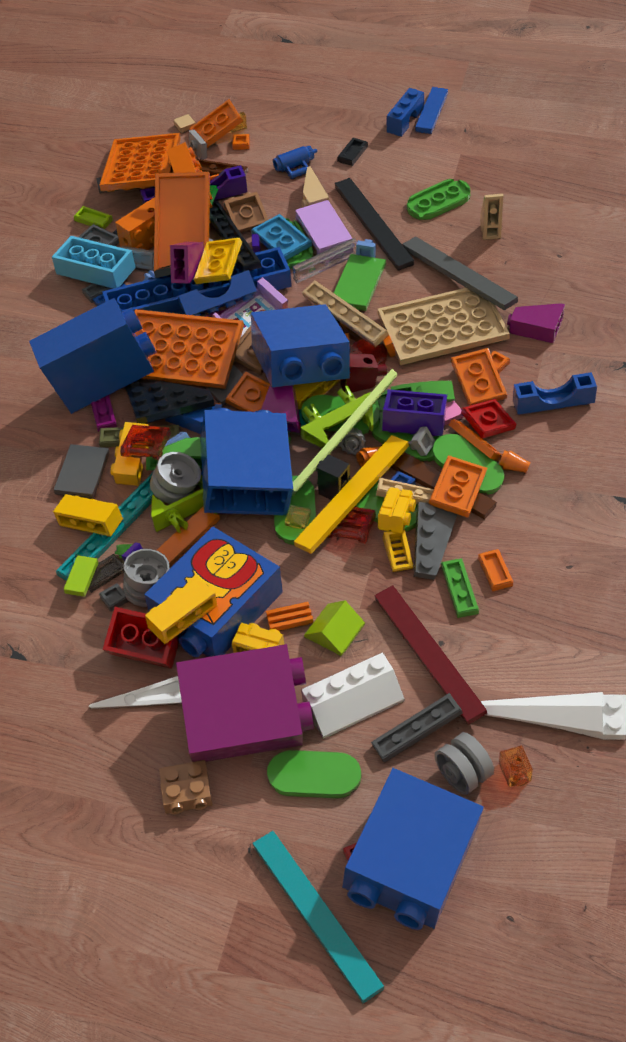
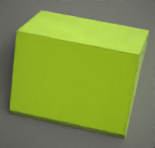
(335, 627)

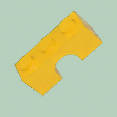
(127, 469)

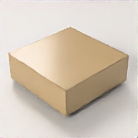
(184, 123)

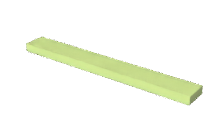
(344, 430)

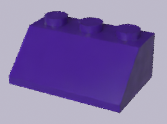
(411, 410)

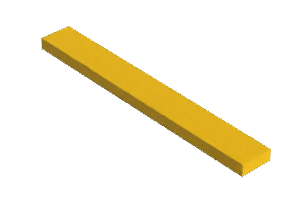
(351, 494)

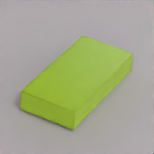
(90, 216)
(81, 576)

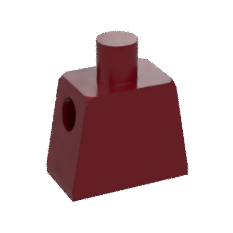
(363, 372)

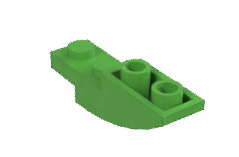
(437, 387)

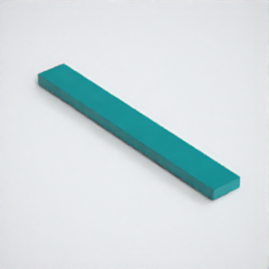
(98, 543)
(318, 917)

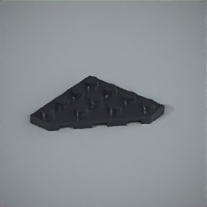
(159, 399)

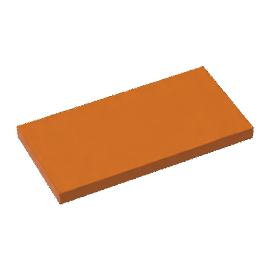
(180, 212)

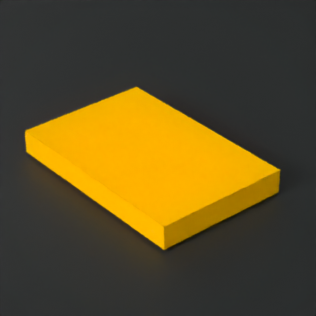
(218, 260)

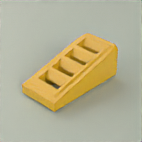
(390, 536)

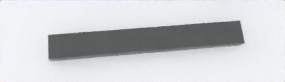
(460, 273)

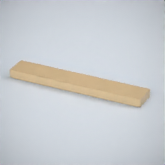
(346, 314)

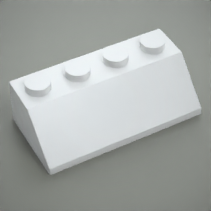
(353, 695)

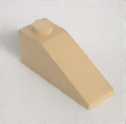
(313, 190)
(491, 216)

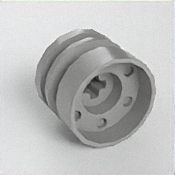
(141, 572)

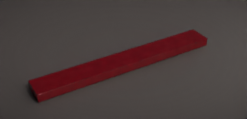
(430, 654)

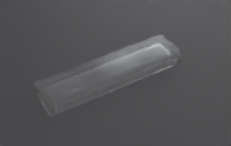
(324, 260)

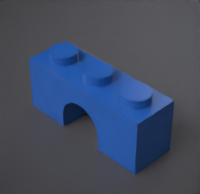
(409, 105)

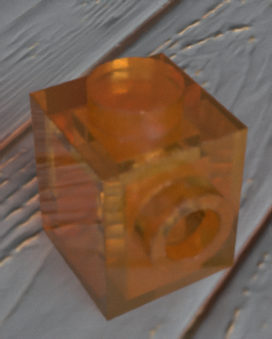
(515, 766)

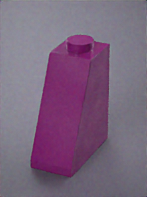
(185, 261)
(537, 321)
(284, 400)

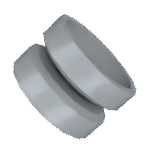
(174, 477)
(464, 763)

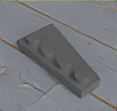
(431, 539)

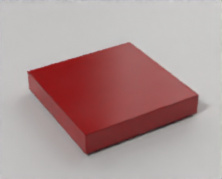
(488, 418)

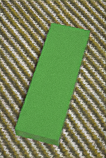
(459, 588)

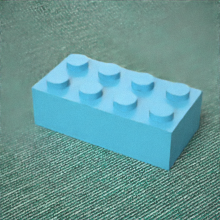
(93, 262)

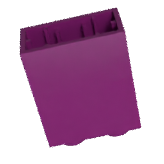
(243, 703)

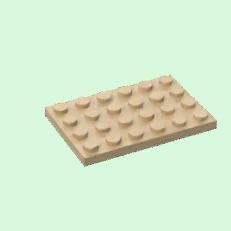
(442, 325)

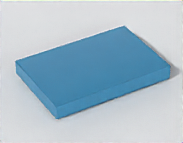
(281, 233)

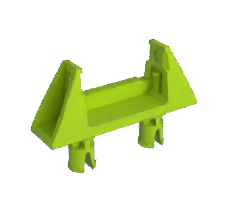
(314, 431)
(176, 512)

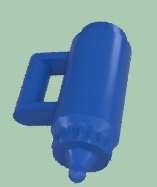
(293, 159)

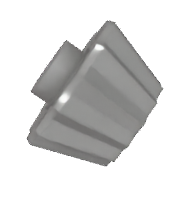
(353, 441)

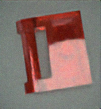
(145, 436)
(358, 519)

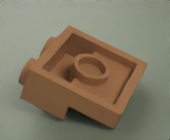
(245, 211)
(185, 787)

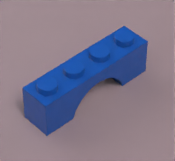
(240, 288)
(577, 391)

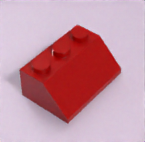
(132, 639)

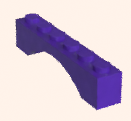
(229, 183)

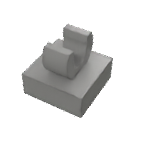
(422, 441)

